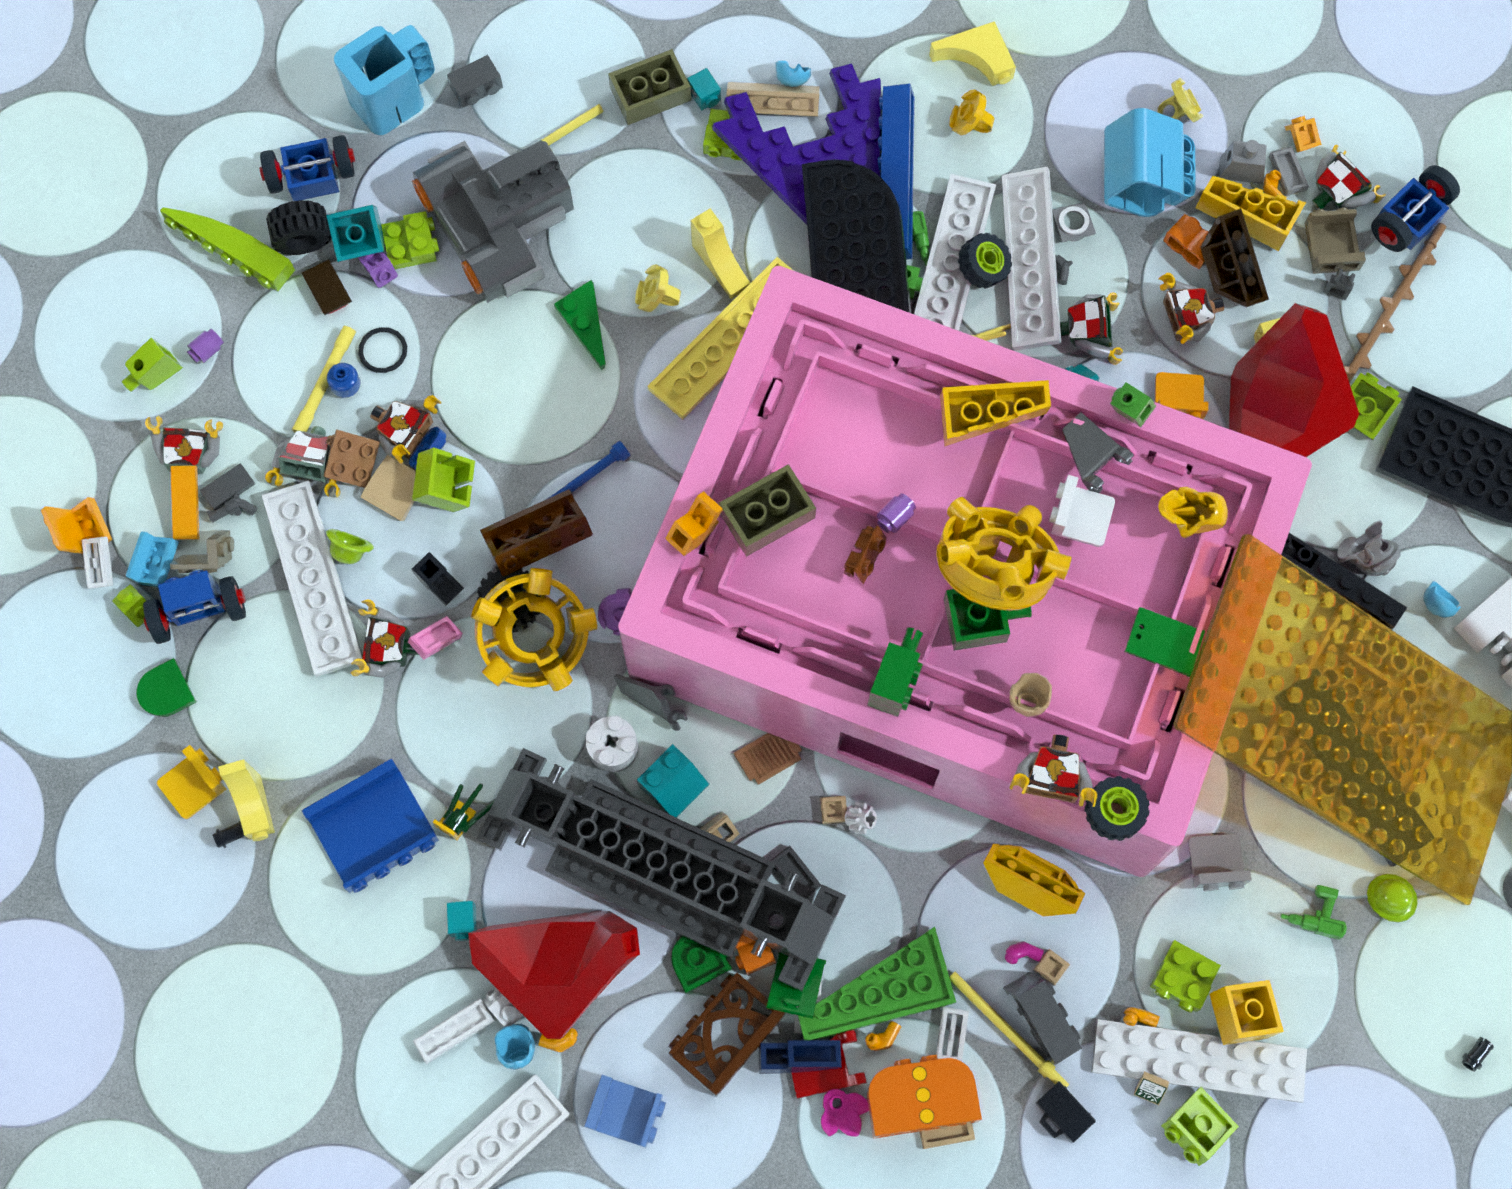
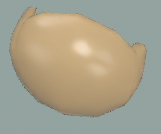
(1034, 689)

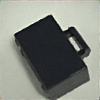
(1064, 1113)

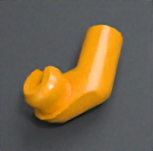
(1271, 183)
(1133, 1015)
(883, 1040)
(560, 1045)

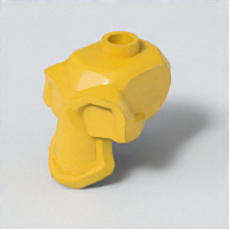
(1194, 510)

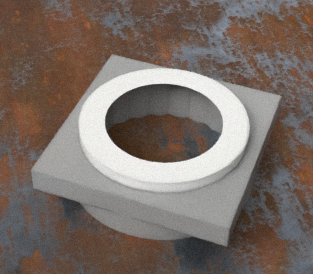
(1068, 234)

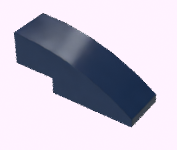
(799, 1056)

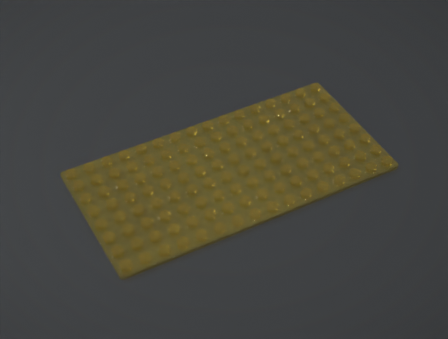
(1350, 721)

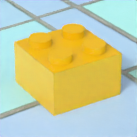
(1246, 1012)

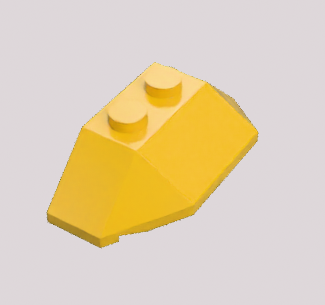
(1032, 881)

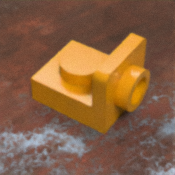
(1304, 133)

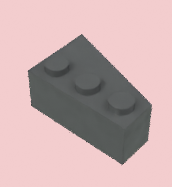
(1044, 1017)

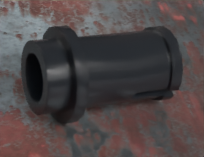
(228, 835)
(1477, 1054)

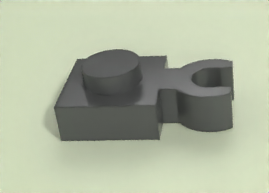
(1340, 285)

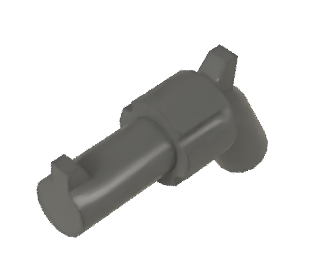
(1062, 267)
(232, 507)

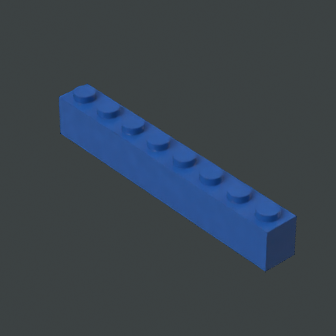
(898, 151)

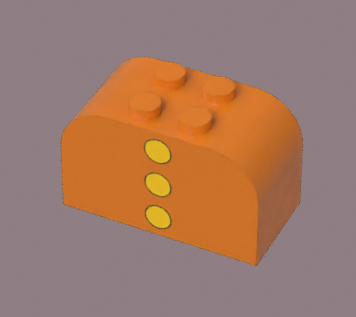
(922, 1096)

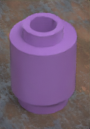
(204, 346)
(896, 513)

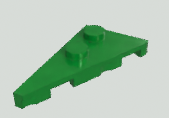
(581, 315)

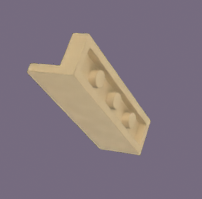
(779, 98)

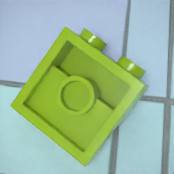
(713, 144)
(410, 240)
(1373, 403)
(1185, 977)
(1199, 1127)

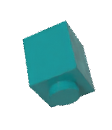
(704, 89)
(461, 919)

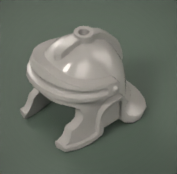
(1370, 552)

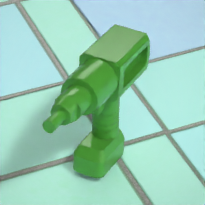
(920, 235)
(1321, 922)

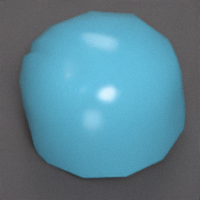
(792, 77)
(1439, 601)

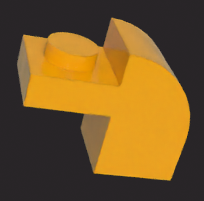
(695, 525)

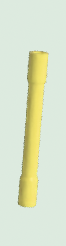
(340, 347)

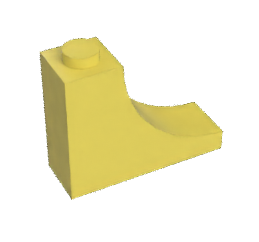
(979, 47)
(712, 246)
(249, 798)

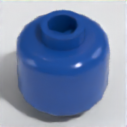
(343, 380)

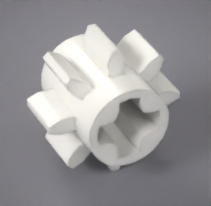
(860, 818)

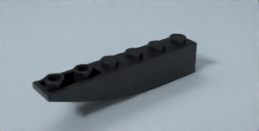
(1344, 582)

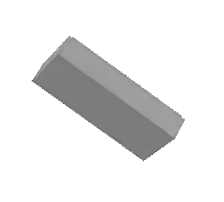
(1292, 176)

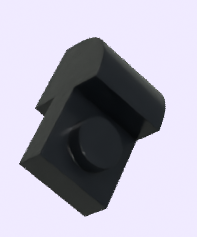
(437, 579)

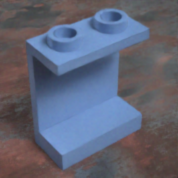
(625, 1111)

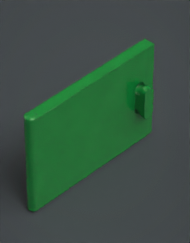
(1163, 641)
(805, 1000)

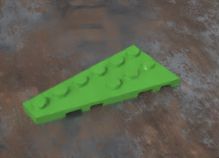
(897, 987)

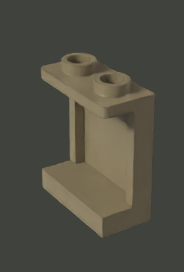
(1333, 241)

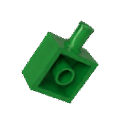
(975, 624)
(896, 673)

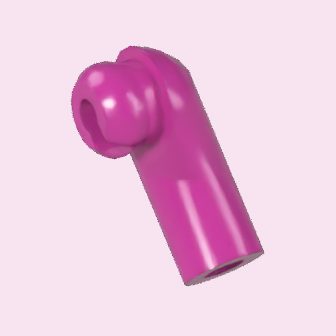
(1021, 950)

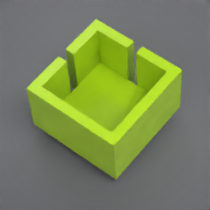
(437, 482)

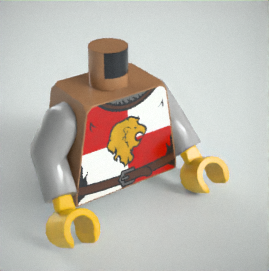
(1189, 309)
(404, 425)
(1055, 774)

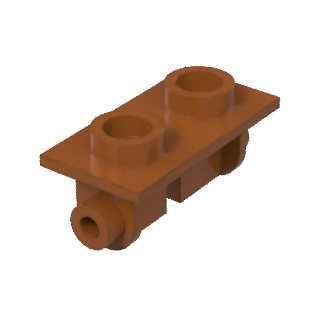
(871, 543)

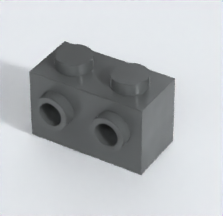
(475, 81)

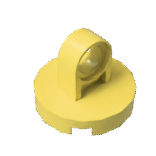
(1183, 102)
(656, 290)

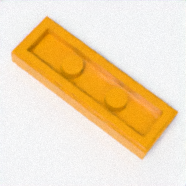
(185, 502)

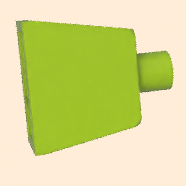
(150, 366)

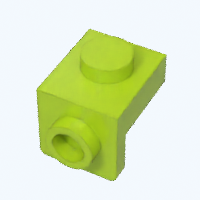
(131, 604)

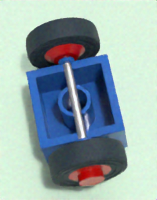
(308, 168)
(1415, 209)
(191, 600)

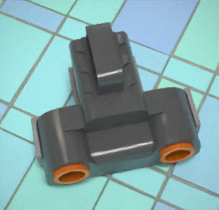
(495, 212)

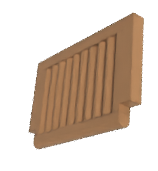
(767, 757)

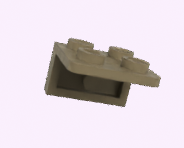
(218, 553)

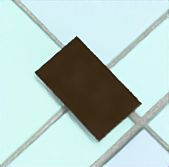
(326, 287)

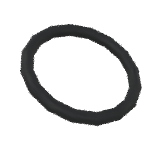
(390, 368)

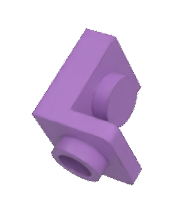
(379, 268)

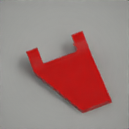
(824, 1080)

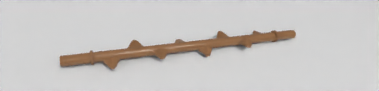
(1389, 305)

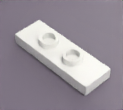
(453, 1031)

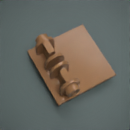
(351, 458)

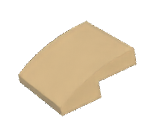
(391, 488)

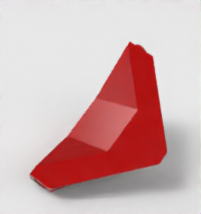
(1293, 386)
(554, 964)

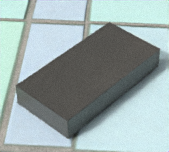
(226, 486)
(789, 861)

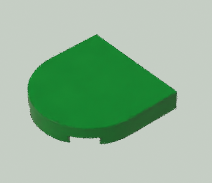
(164, 690)
(697, 964)

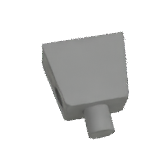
(1243, 162)

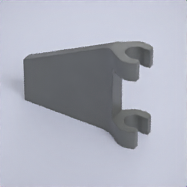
(1092, 451)
(651, 698)

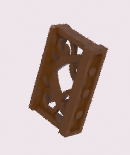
(507, 537)
(725, 1070)

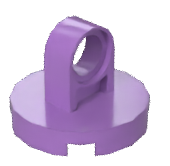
(612, 609)

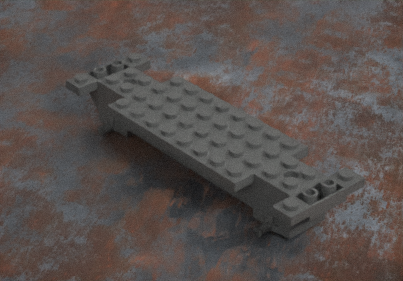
(662, 867)

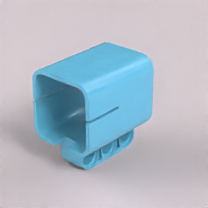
(393, 72)
(1147, 163)

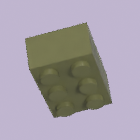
(649, 87)
(767, 510)

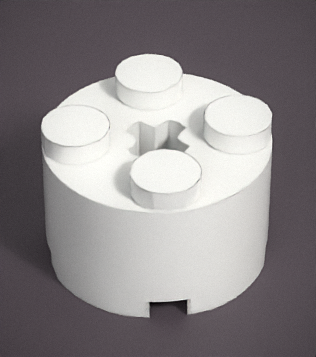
(615, 730)

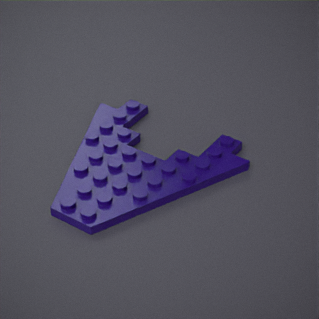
(780, 163)

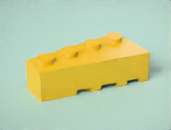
(1266, 216)
(989, 407)

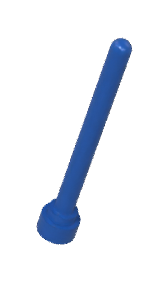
(617, 453)

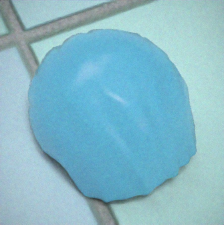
(514, 1046)

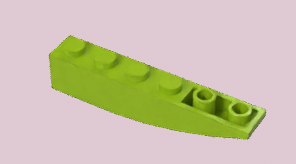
(233, 247)

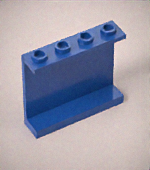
(371, 826)

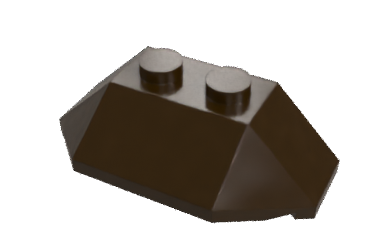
(1233, 261)

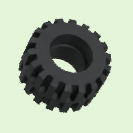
(298, 227)
(522, 613)

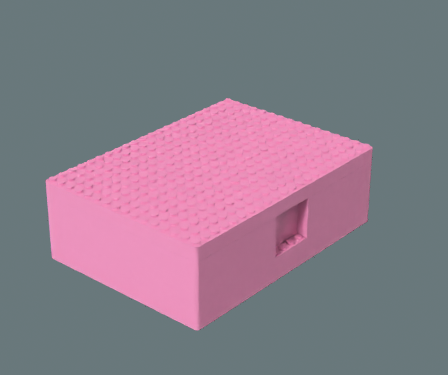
(796, 643)

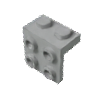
(1217, 862)

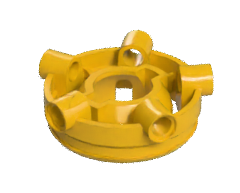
(973, 538)
(552, 668)

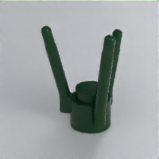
(457, 819)

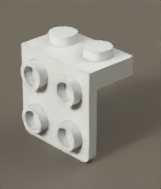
(1081, 514)

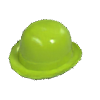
(347, 547)
(1392, 897)

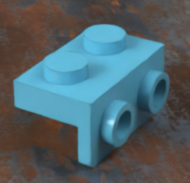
(151, 559)

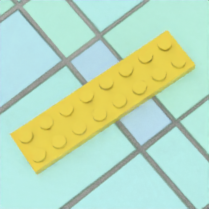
(710, 354)

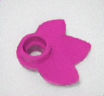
(844, 1116)

